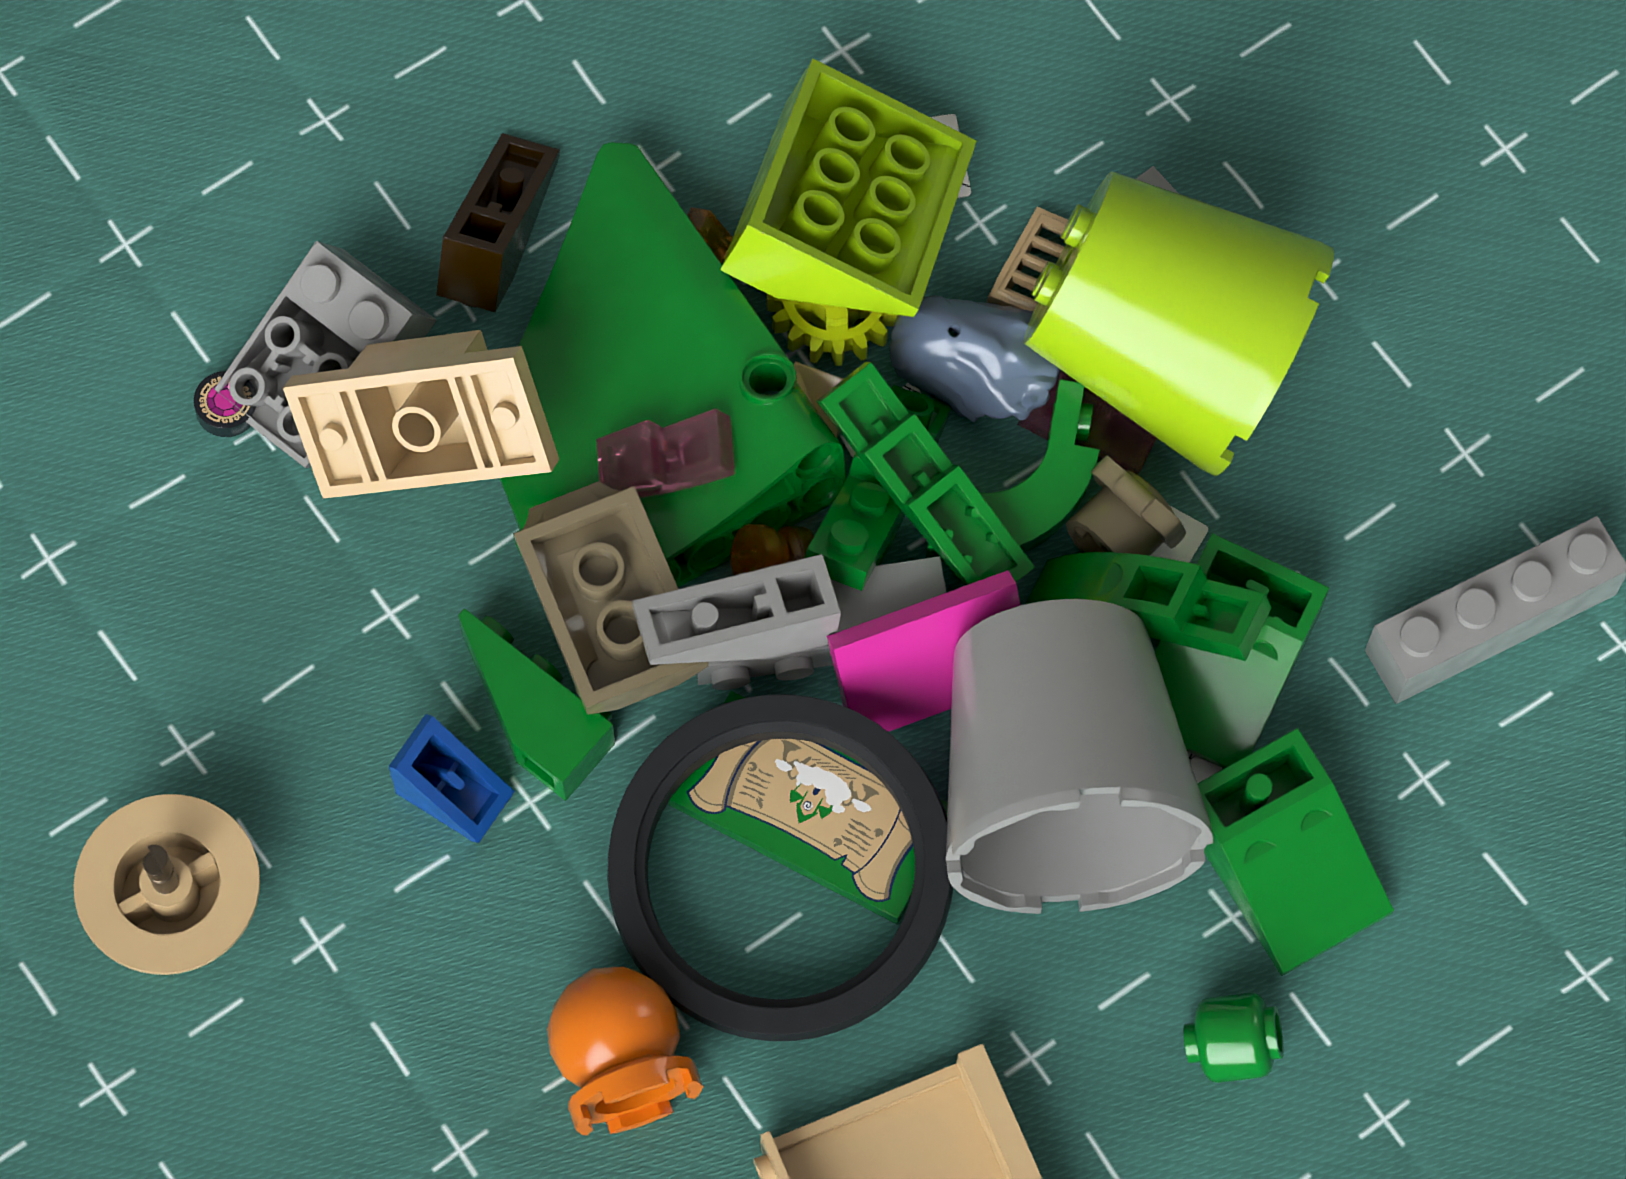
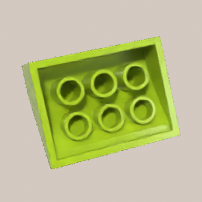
(849, 199)

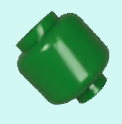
(1234, 1037)

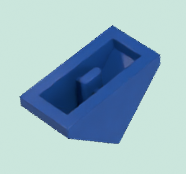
(448, 780)

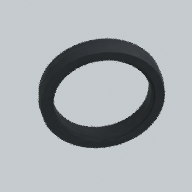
(744, 723)

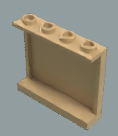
(928, 1129)

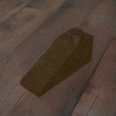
(495, 223)

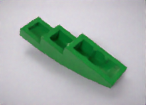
(922, 478)

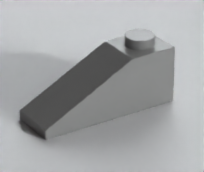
(742, 615)

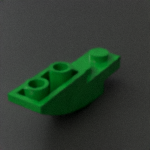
(863, 514)
(1166, 594)

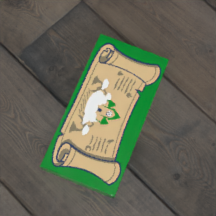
(811, 815)

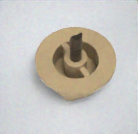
(166, 884)

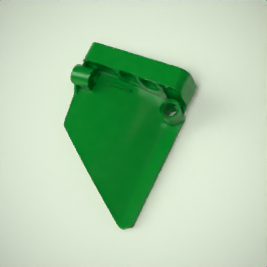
(656, 333)

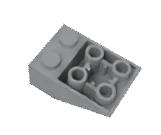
(317, 326)

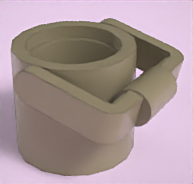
(1124, 515)

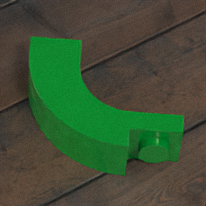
(1054, 491)

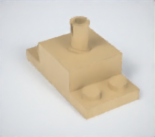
(422, 416)

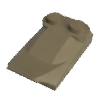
(588, 564)

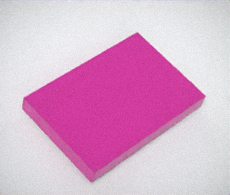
(903, 661)

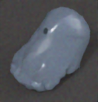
(980, 368)

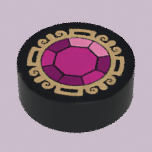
(217, 413)

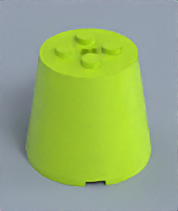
(1177, 312)

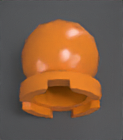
(618, 1043)

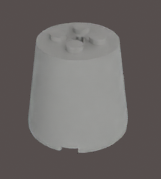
(1067, 763)

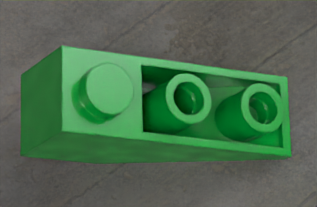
(536, 712)

